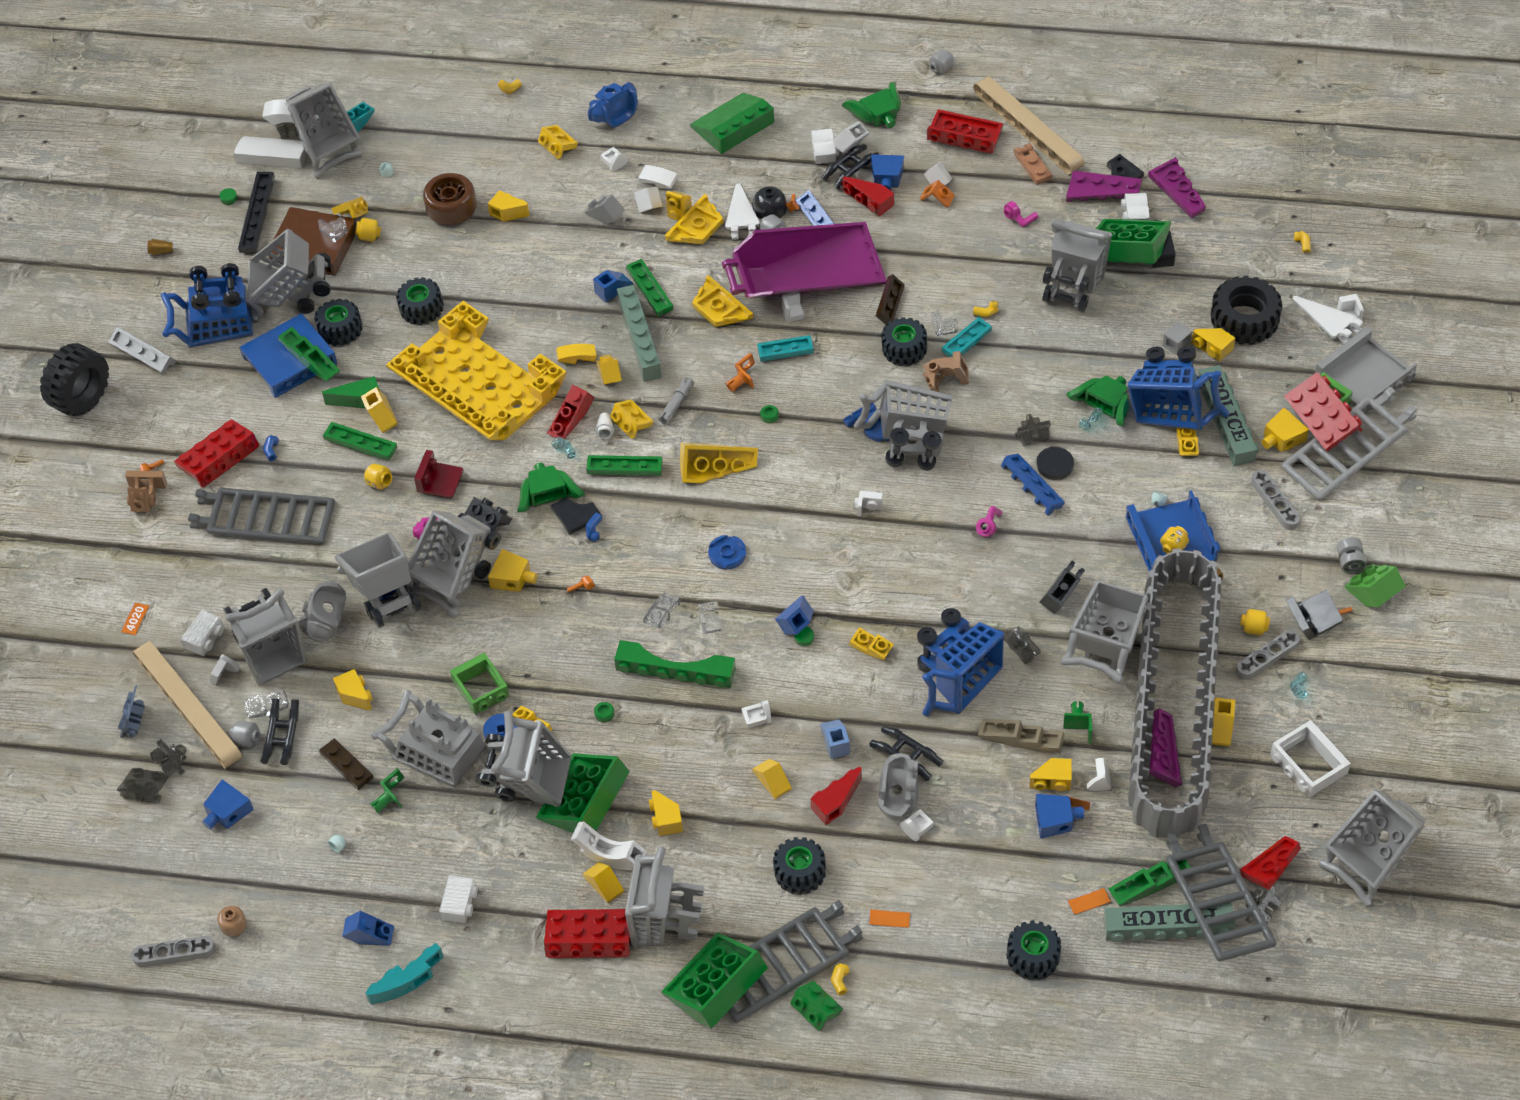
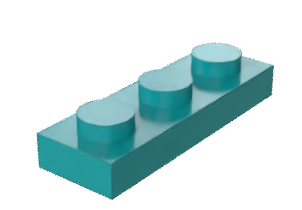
(967, 337)
(785, 348)

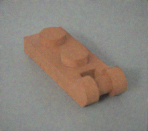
(1032, 164)

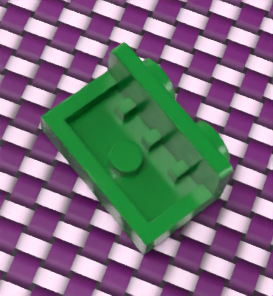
(815, 1004)

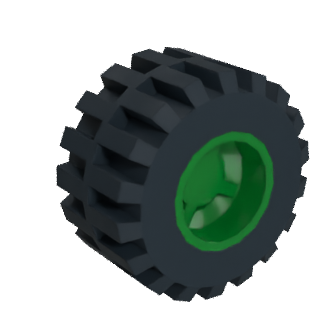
(419, 301)
(338, 322)
(904, 341)
(799, 865)
(1033, 950)

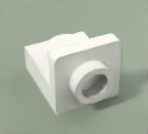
(868, 500)

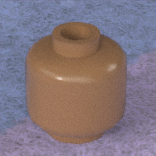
(231, 921)

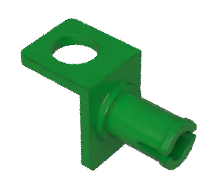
(1078, 719)
(388, 797)

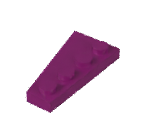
(1174, 183)
(1095, 185)
(1164, 753)

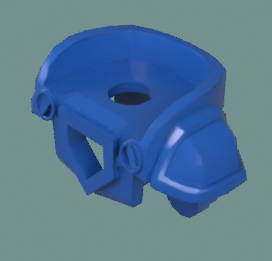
(614, 107)

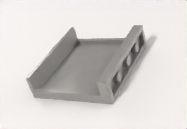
(1366, 368)

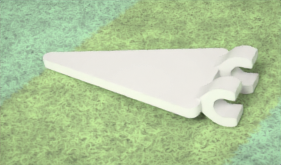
(741, 214)
(1330, 320)

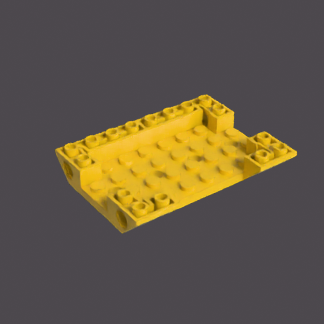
(466, 392)

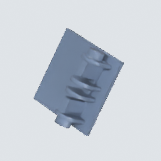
(131, 715)

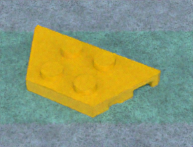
(696, 223)
(719, 305)

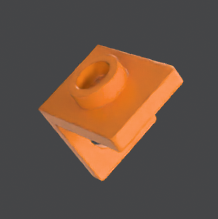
(940, 192)

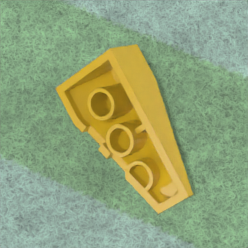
(710, 461)

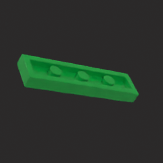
(649, 287)
(360, 441)
(624, 465)

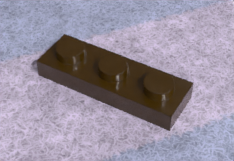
(890, 299)
(346, 764)

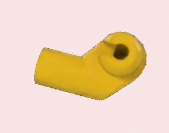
(509, 87)
(1304, 238)
(988, 311)
(837, 978)

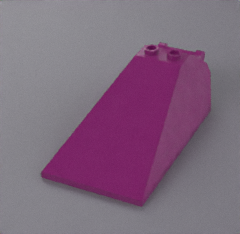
(804, 260)

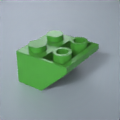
(1376, 584)

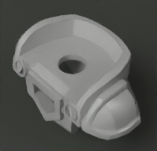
(318, 622)
(901, 772)

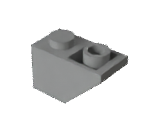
(605, 209)

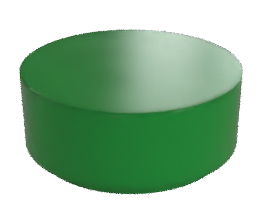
(228, 196)
(769, 414)
(805, 637)
(604, 712)

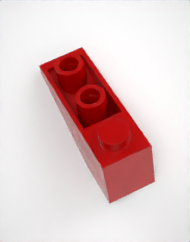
(872, 195)
(571, 412)
(834, 799)

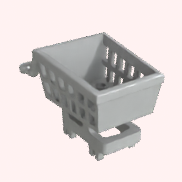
(328, 134)
(1106, 609)
(453, 751)
(1364, 849)
(650, 902)

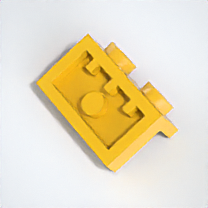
(556, 140)
(356, 207)
(630, 417)

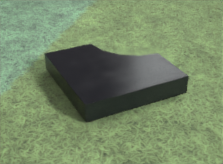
(1123, 167)
(573, 515)

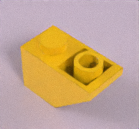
(677, 204)
(507, 207)
(1214, 342)
(608, 369)
(379, 409)
(352, 691)
(1223, 721)
(1052, 775)
(667, 814)

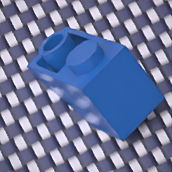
(607, 283)
(795, 617)
(367, 929)

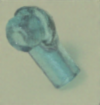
(1092, 419)
(566, 445)
(1297, 685)

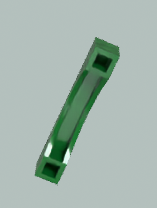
(712, 671)

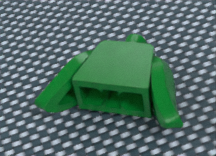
(877, 108)
(1106, 394)
(545, 486)

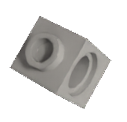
(1177, 337)

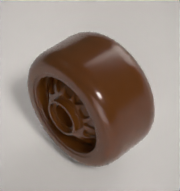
(449, 199)

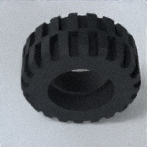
(1250, 293)
(74, 379)

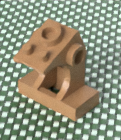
(946, 366)
(142, 492)

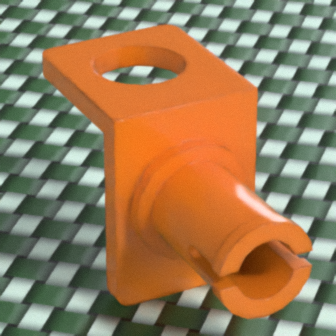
(741, 377)

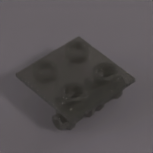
(143, 785)

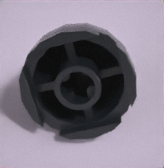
(769, 201)

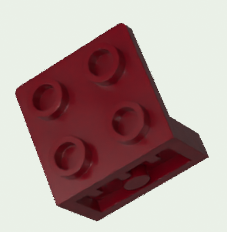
(436, 477)

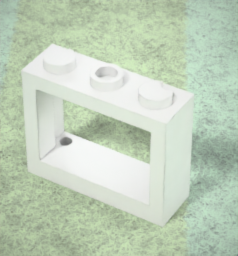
(1322, 745)

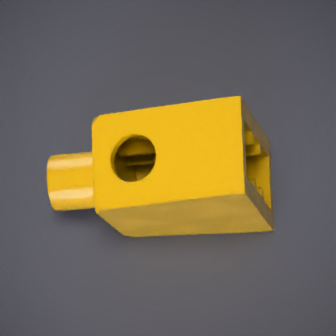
(1284, 432)
(510, 572)

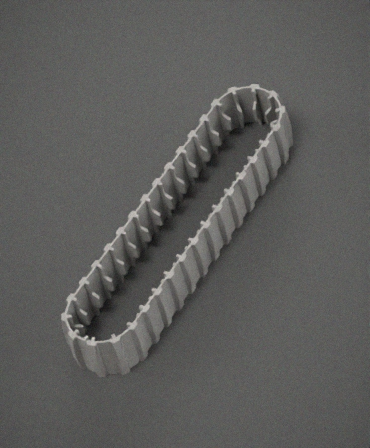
(1198, 570)

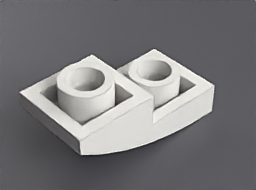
(659, 176)

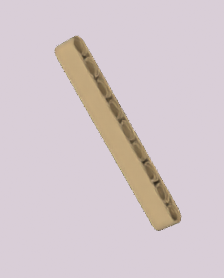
(1028, 125)
(187, 704)

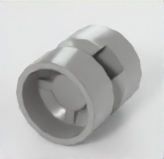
(1351, 555)

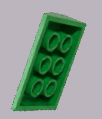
(734, 121)
(1135, 239)
(588, 791)
(715, 979)

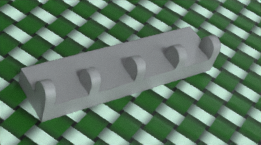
(141, 350)

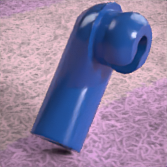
(268, 447)
(591, 532)

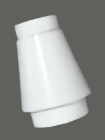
(604, 426)

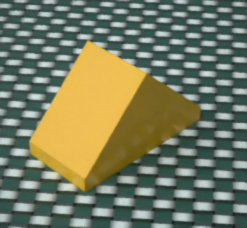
(772, 777)
(604, 881)

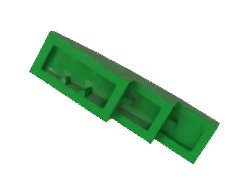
(308, 355)
(1145, 883)

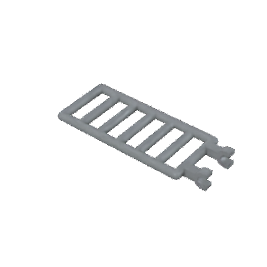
(1398, 423)

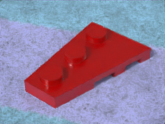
(1271, 863)

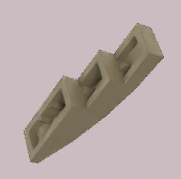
(1021, 736)

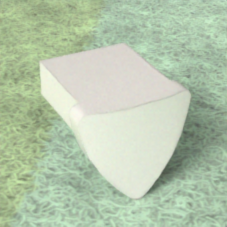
(613, 159)
(223, 663)
(757, 714)
(1103, 780)
(916, 825)

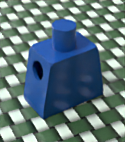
(887, 169)
(226, 806)
(1055, 814)

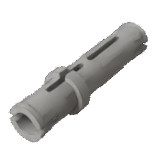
(679, 395)

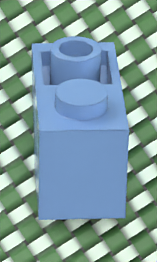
(835, 738)

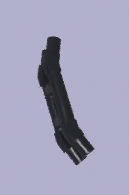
(848, 172)
(275, 723)
(904, 739)

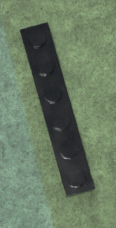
(256, 212)

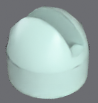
(386, 169)
(1159, 497)
(337, 843)

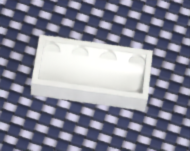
(270, 152)

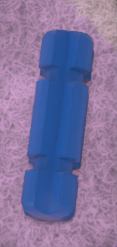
(850, 419)

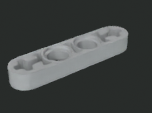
(1278, 498)
(1266, 653)
(173, 955)

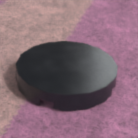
(1055, 463)

